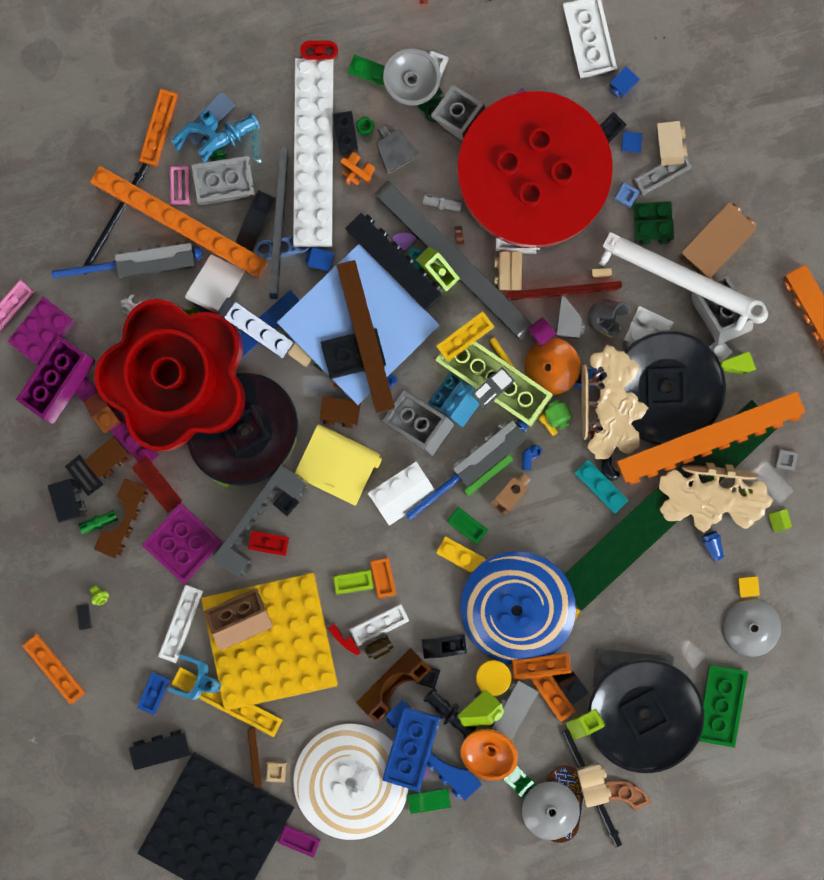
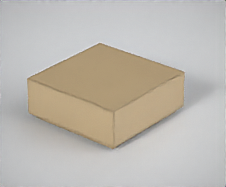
(601, 273)
(276, 772)

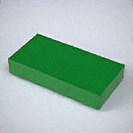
(467, 525)

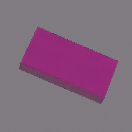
(299, 840)

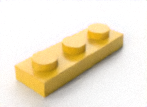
(465, 336)

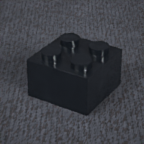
(67, 500)

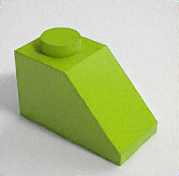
(482, 711)

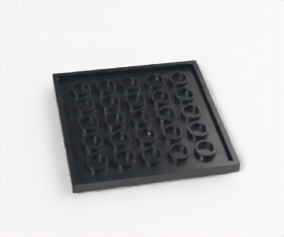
(215, 825)

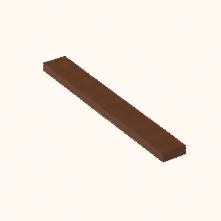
(365, 336)

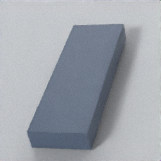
(220, 108)

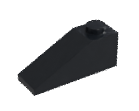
(255, 220)

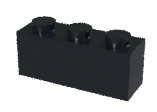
(160, 749)

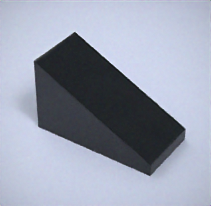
(84, 617)

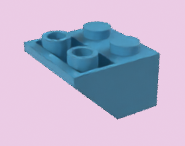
(455, 399)

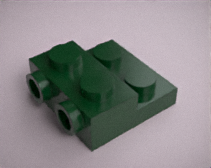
(653, 222)

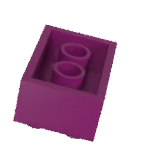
(40, 330)

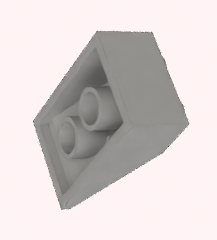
(418, 423)

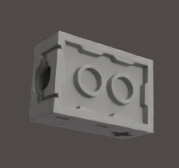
(223, 180)

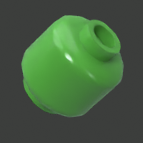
(558, 414)

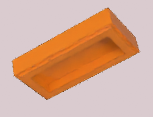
(383, 578)

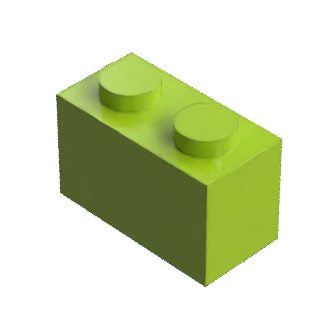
(437, 268)

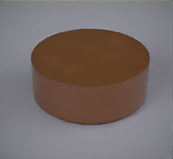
(459, 235)

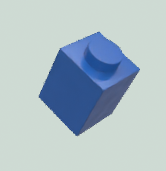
(623, 83)
(320, 260)

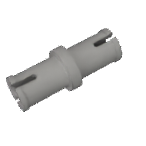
(442, 202)

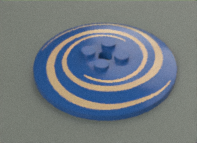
(524, 581)

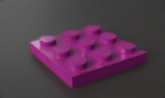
(182, 543)

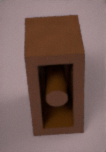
(339, 411)
(107, 457)

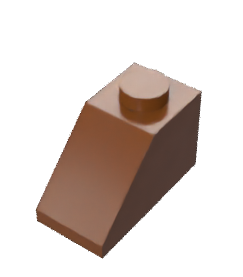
(102, 413)

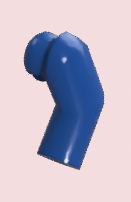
(529, 454)

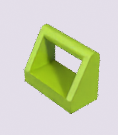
(740, 364)

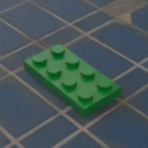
(723, 705)

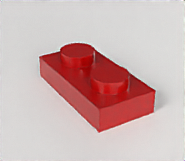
(268, 543)

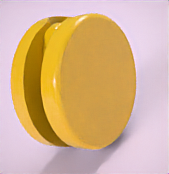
(493, 677)

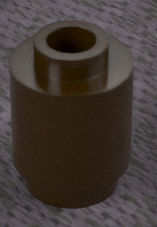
(378, 647)

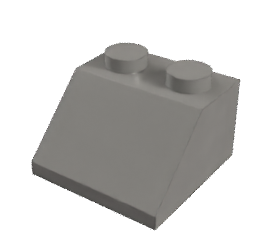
(457, 112)

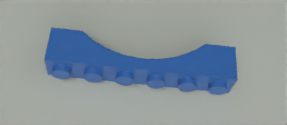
(460, 779)

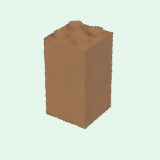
(718, 241)

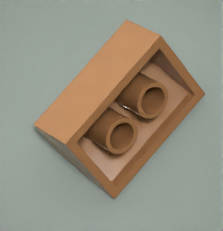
(238, 619)

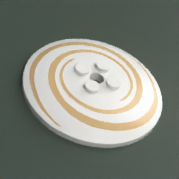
(322, 786)

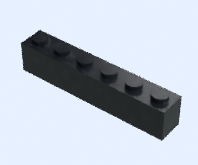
(394, 262)

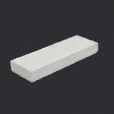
(379, 625)

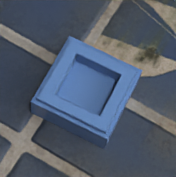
(626, 194)

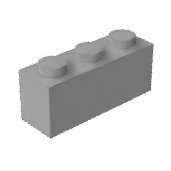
(515, 708)

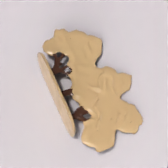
(615, 407)

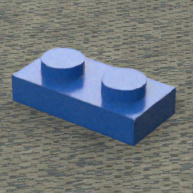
(153, 693)

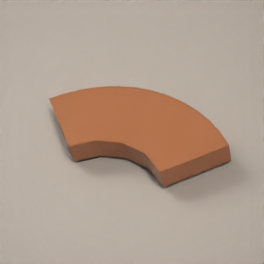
(628, 793)

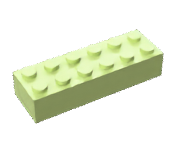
(477, 364)

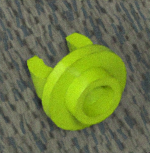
(99, 596)

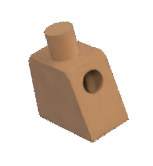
(506, 498)

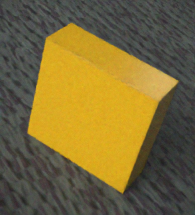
(748, 586)

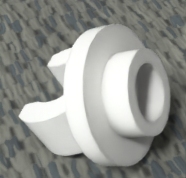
(127, 304)

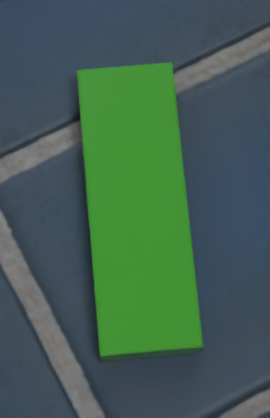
(488, 475)

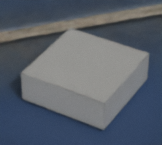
(786, 460)

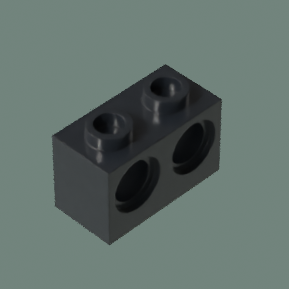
(345, 132)

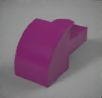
(541, 331)

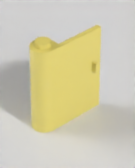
(337, 464)

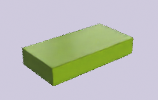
(353, 582)

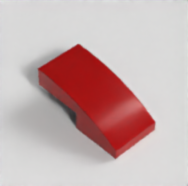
(348, 643)

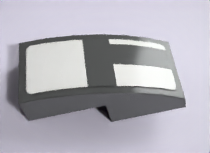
(493, 387)

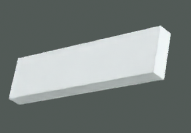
(180, 623)

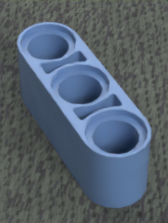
(292, 251)

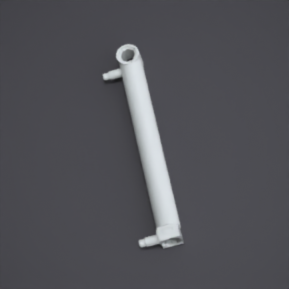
(685, 278)

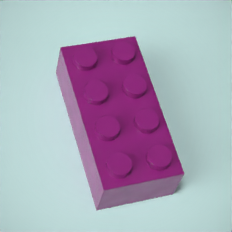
(55, 379)

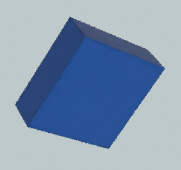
(631, 142)

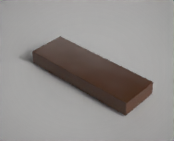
(255, 759)

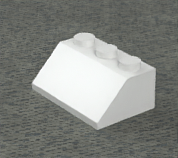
(401, 493)

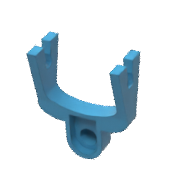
(206, 127)
(202, 683)

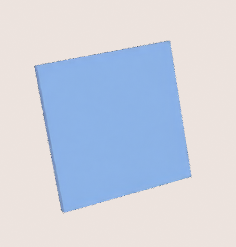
(325, 316)

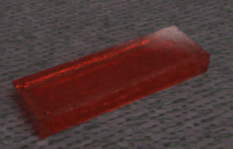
(157, 484)

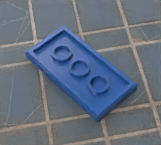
(411, 748)

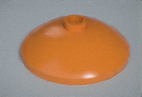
(563, 361)
(489, 762)

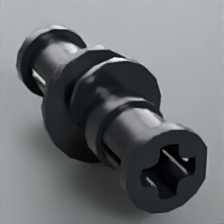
(448, 712)

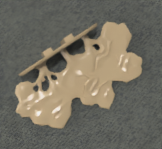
(709, 500)

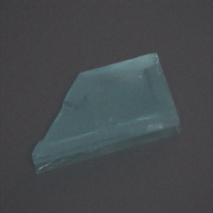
(255, 142)

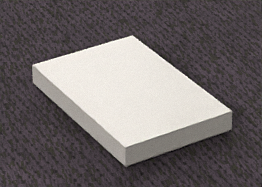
(214, 283)

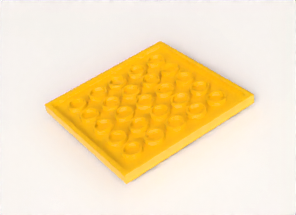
(283, 660)

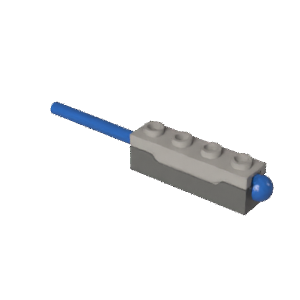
(144, 261)
(480, 460)

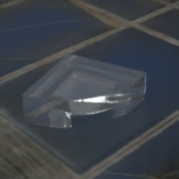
(694, 655)

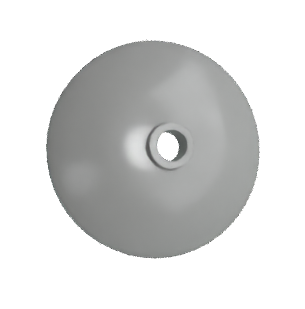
(414, 65)
(738, 627)
(546, 797)

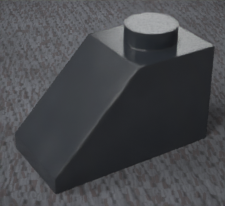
(444, 646)
(571, 686)

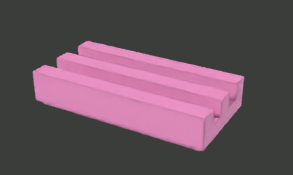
(187, 185)

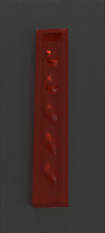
(564, 290)

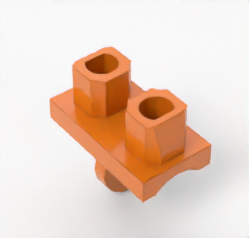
(350, 164)

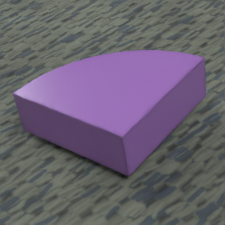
(404, 240)

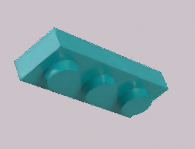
(601, 486)

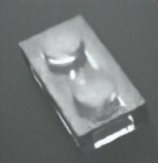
(776, 484)

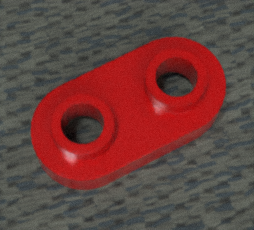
(319, 48)

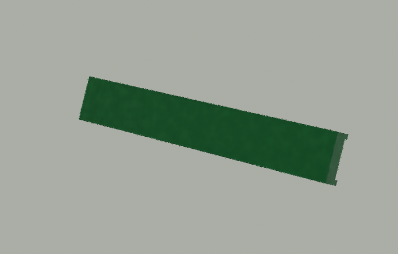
(644, 526)

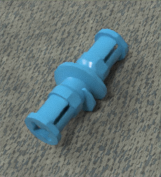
(234, 131)

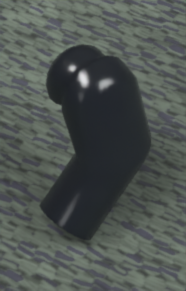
(608, 470)

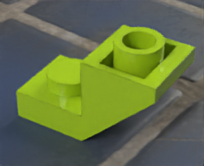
(585, 724)

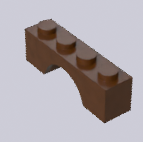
(112, 541)
(377, 699)

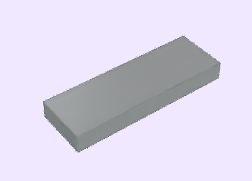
(660, 175)

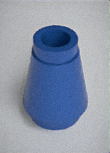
(714, 545)

